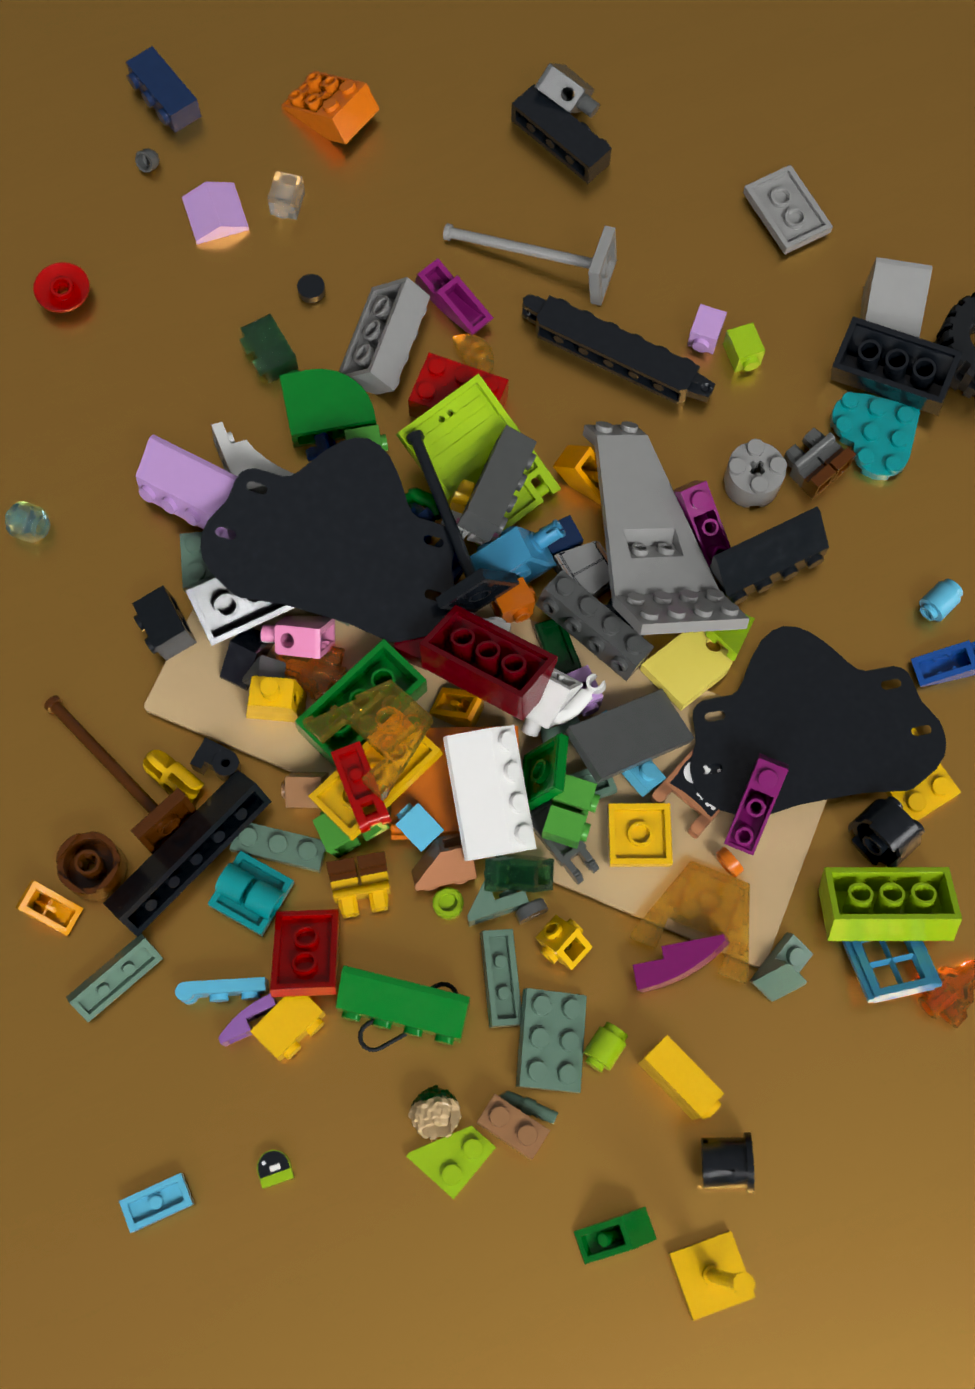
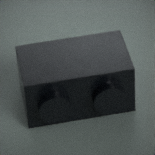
(163, 623)

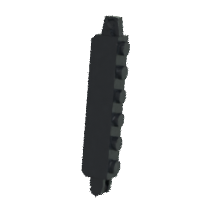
(616, 350)

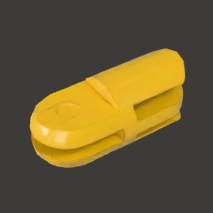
(171, 774)

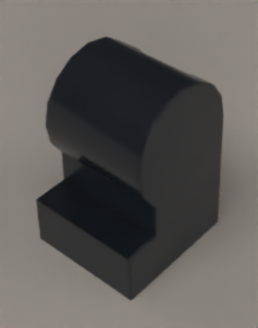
(216, 758)

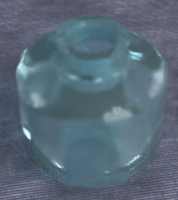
(27, 522)

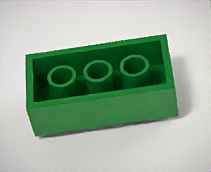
(373, 669)

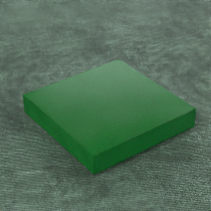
(545, 770)

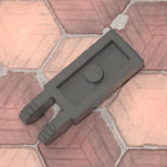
(562, 853)

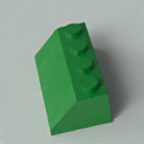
(402, 1004)

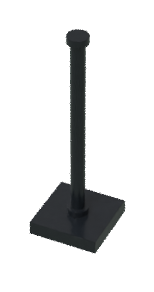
(479, 586)

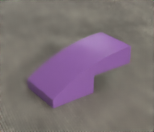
(240, 1026)

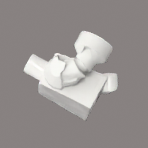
(560, 702)

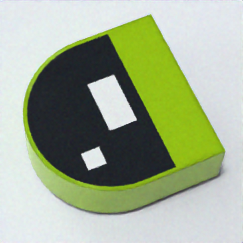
(274, 1168)

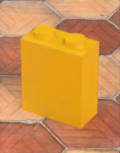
(682, 1079)

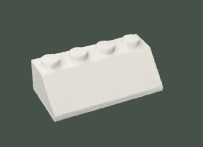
(489, 792)

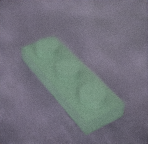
(280, 847)
(114, 978)
(501, 978)

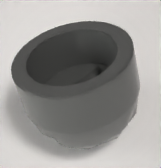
(146, 157)

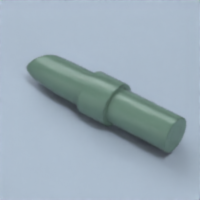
(530, 1106)

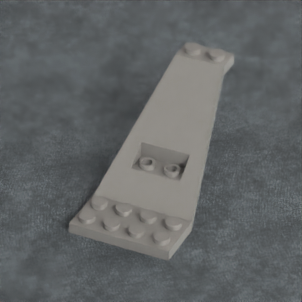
(652, 554)

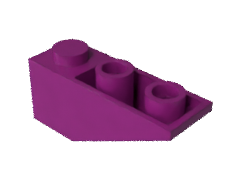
(703, 518)
(756, 803)

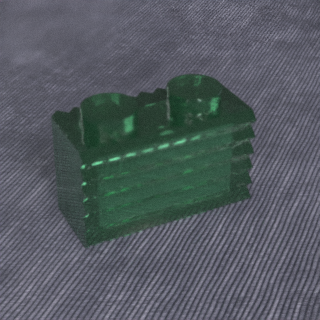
(268, 347)

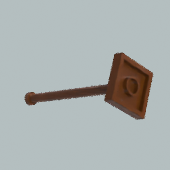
(162, 818)

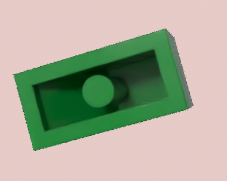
(615, 1235)

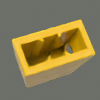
(274, 699)

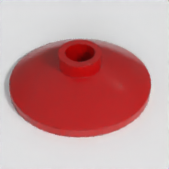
(60, 278)

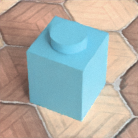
(418, 825)

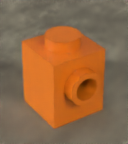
(516, 603)

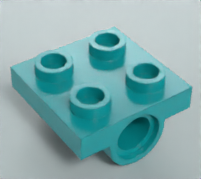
(250, 892)

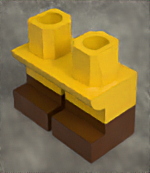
(346, 884)

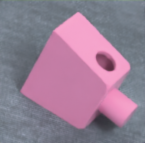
(301, 636)

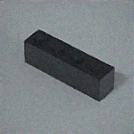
(561, 134)

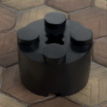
(886, 832)

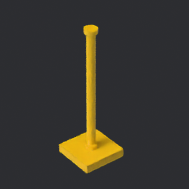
(712, 1275)

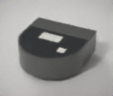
(531, 910)

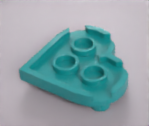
(876, 431)

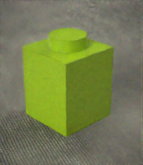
(744, 347)

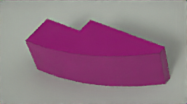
(453, 297)
(678, 962)

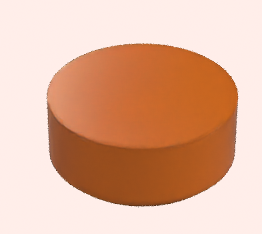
(729, 862)

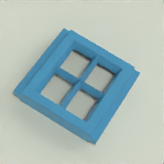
(868, 980)

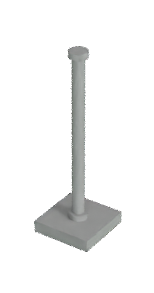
(600, 265)

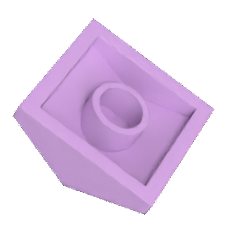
(214, 211)

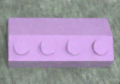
(183, 483)

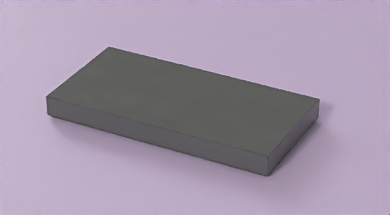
(629, 735)

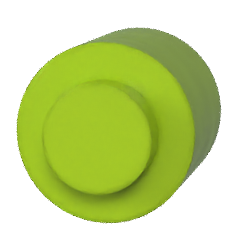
(605, 1047)

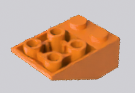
(332, 105)

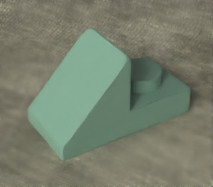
(487, 908)
(781, 969)

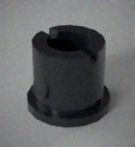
(728, 1162)

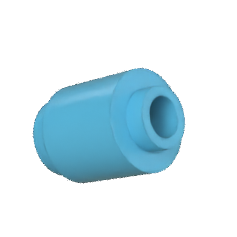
(940, 600)

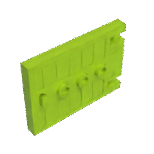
(464, 440)

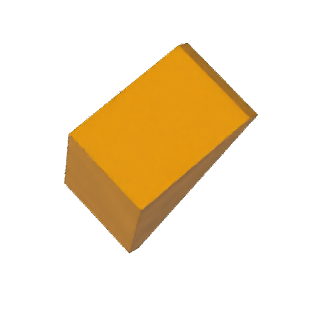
(457, 707)
(49, 908)

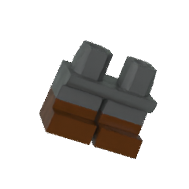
(821, 464)

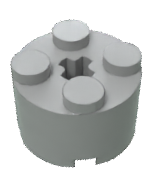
(754, 474)

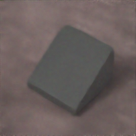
(265, 667)

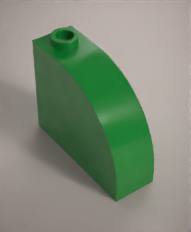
(324, 403)

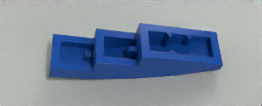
(945, 664)

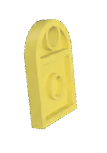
(686, 668)

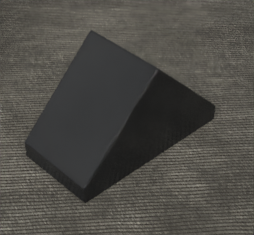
(241, 655)

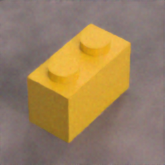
(288, 1024)

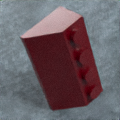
(488, 662)

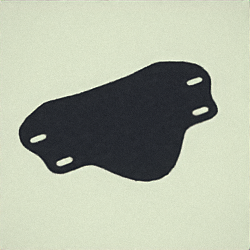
(334, 544)
(818, 718)

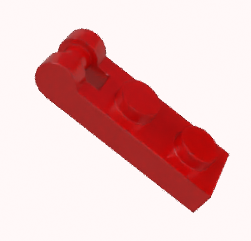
(352, 766)

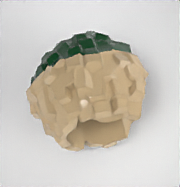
(435, 1113)

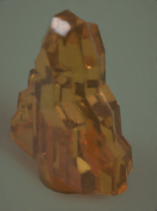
(316, 674)
(953, 996)

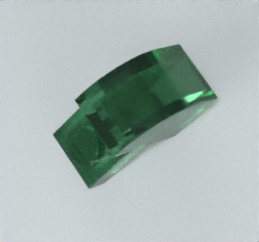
(518, 873)

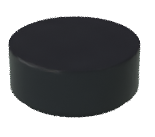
(311, 288)

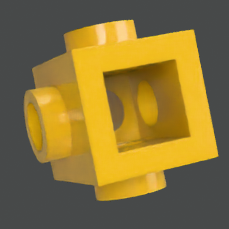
(563, 942)

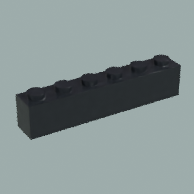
(187, 852)

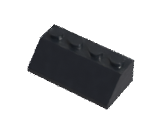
(895, 365)
(771, 556)

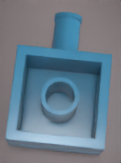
(520, 551)

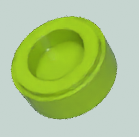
(448, 903)

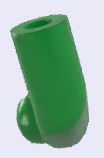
(424, 499)

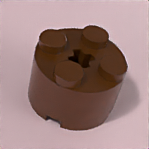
(96, 882)

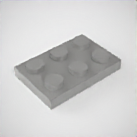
(787, 209)

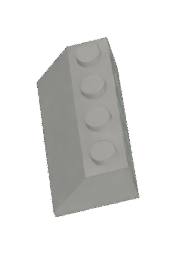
(385, 335)

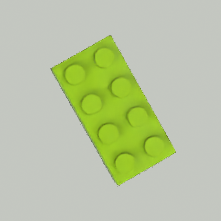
(889, 904)

